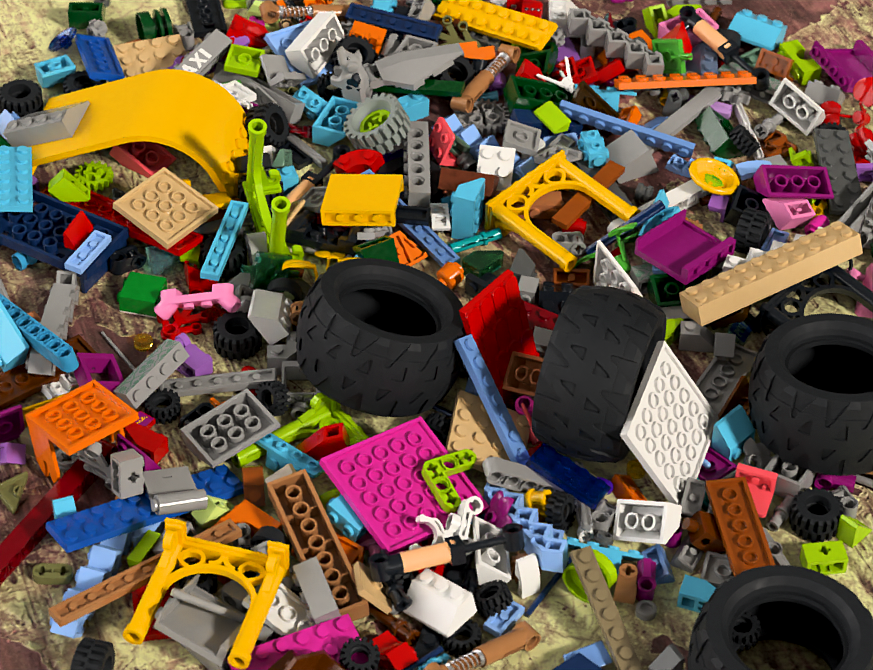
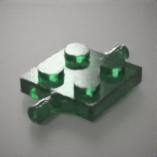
(267, 268)

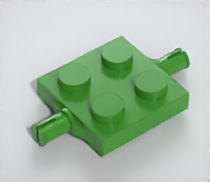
(672, 54)

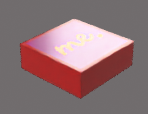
(145, 420)

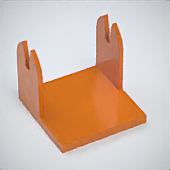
(76, 422)

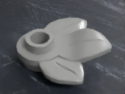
(756, 452)

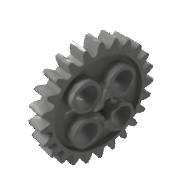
(491, 114)

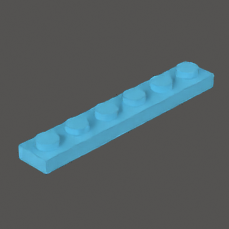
(224, 240)

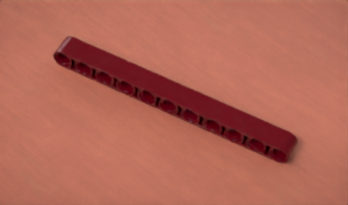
(33, 526)

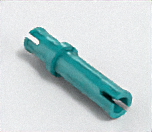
(482, 238)

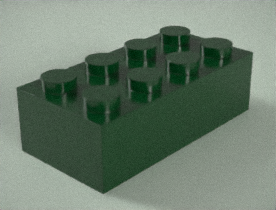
(531, 93)

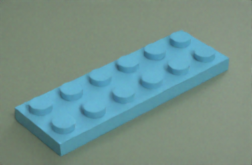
(16, 179)

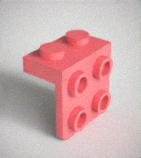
(441, 142)
(761, 485)

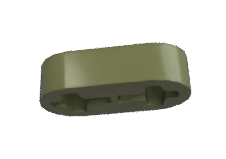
(52, 574)

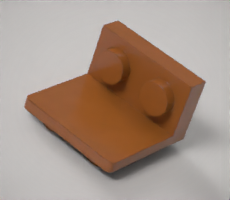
(775, 64)

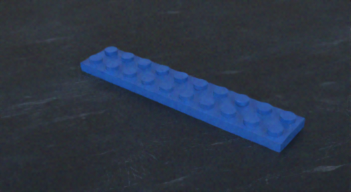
(132, 513)

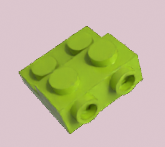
(244, 60)

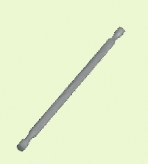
(118, 351)

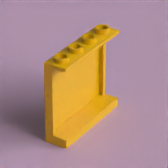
(361, 200)

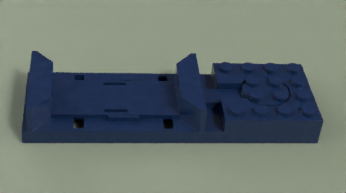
(41, 235)

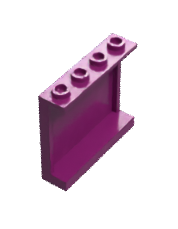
(845, 65)
(682, 248)

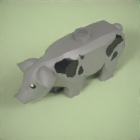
(351, 76)

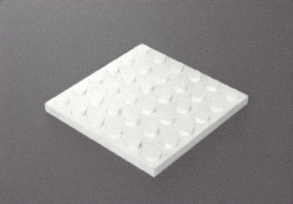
(669, 424)

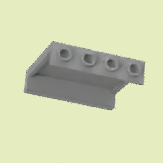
(196, 627)

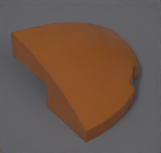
(776, 144)

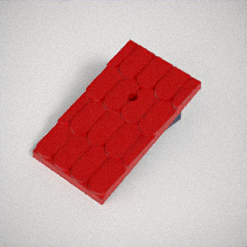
(499, 326)

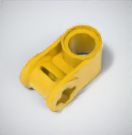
(538, 500)

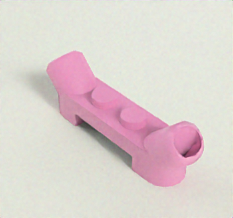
(173, 299)

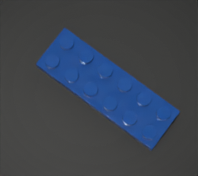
(99, 58)

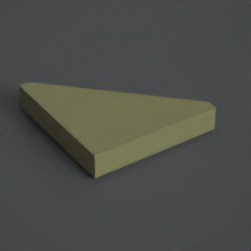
(12, 490)

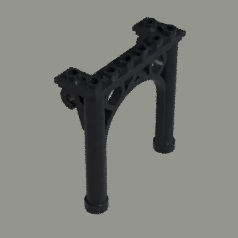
(832, 280)

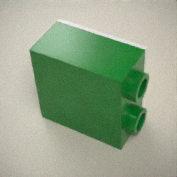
(141, 294)

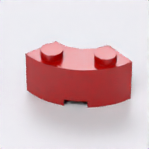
(359, 161)
(393, 653)

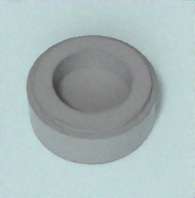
(646, 610)

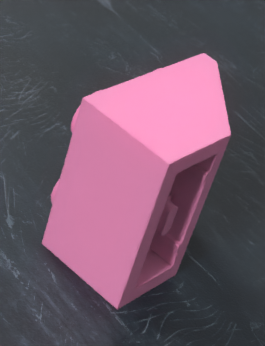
(789, 212)

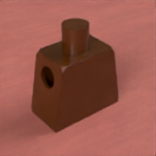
(704, 532)

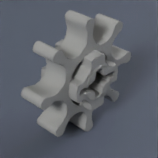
(733, 94)

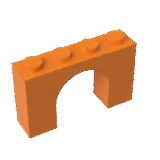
(250, 515)

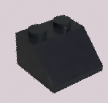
(740, 200)

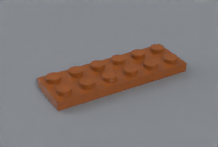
(738, 524)

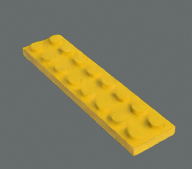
(498, 22)

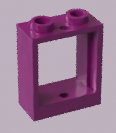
(98, 363)

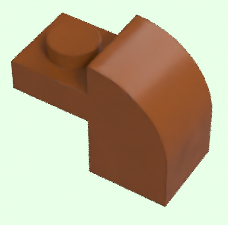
(253, 485)

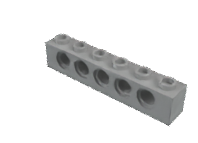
(417, 165)

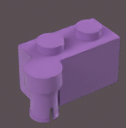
(197, 363)

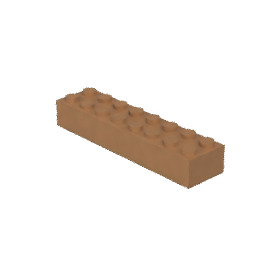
(313, 536)

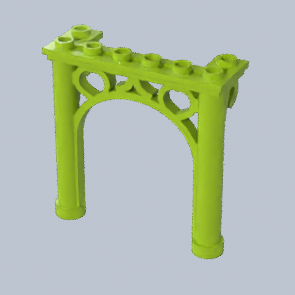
(259, 185)
(323, 413)

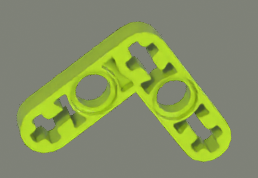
(441, 476)

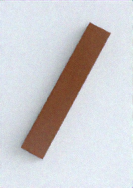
(581, 201)

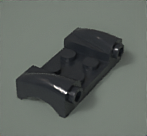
(307, 232)

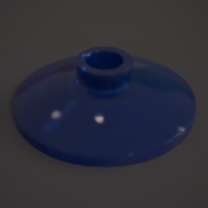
(63, 39)

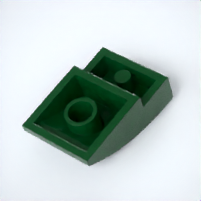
(544, 59)

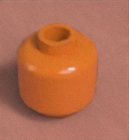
(450, 274)

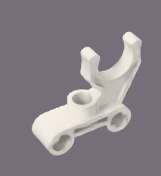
(456, 523)

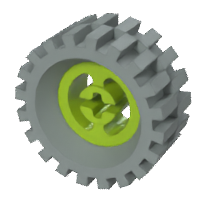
(377, 123)

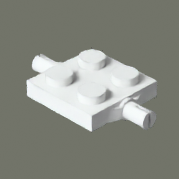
(240, 93)

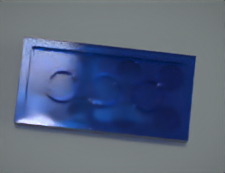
(568, 476)

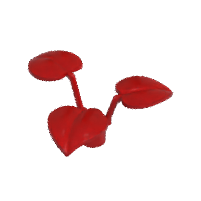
(864, 93)

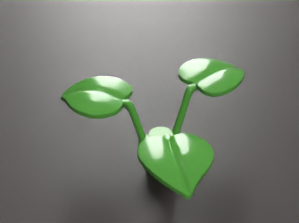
(622, 258)

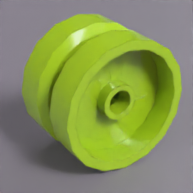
(574, 584)

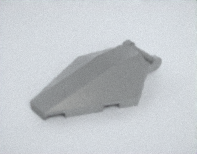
(412, 66)

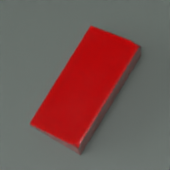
(609, 70)
(77, 231)

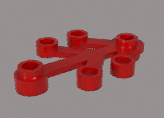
(172, 330)

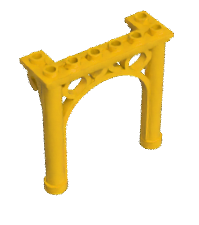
(555, 174)
(222, 561)

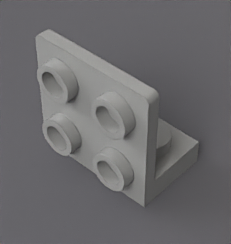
(278, 72)

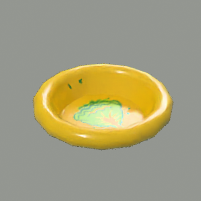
(714, 176)

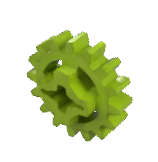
(95, 175)

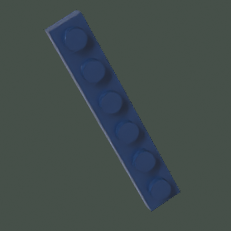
(394, 22)

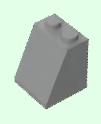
(633, 155)

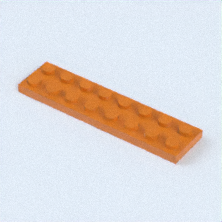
(691, 80)

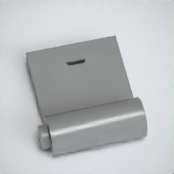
(173, 491)

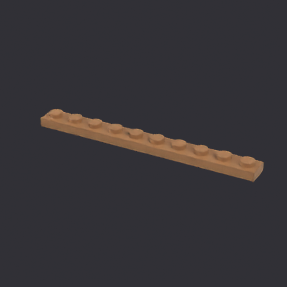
(130, 579)

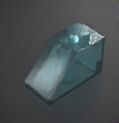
(160, 261)

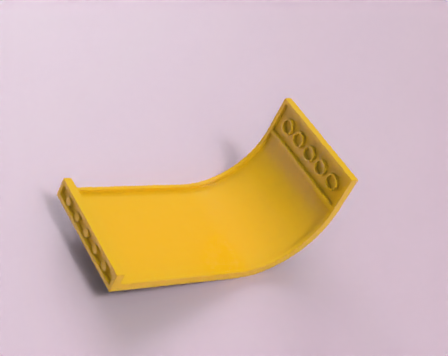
(159, 108)

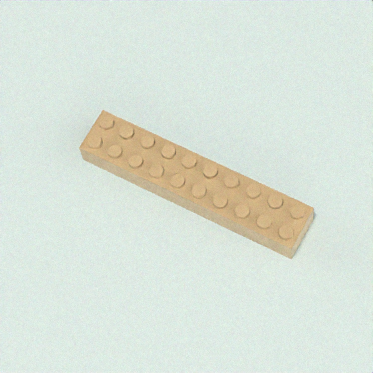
(770, 273)

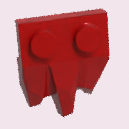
(244, 27)
(580, 70)

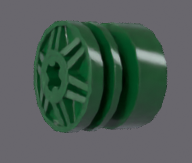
(155, 26)

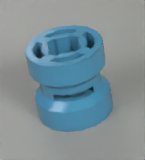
(21, 260)

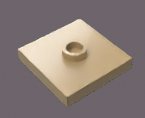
(371, 591)

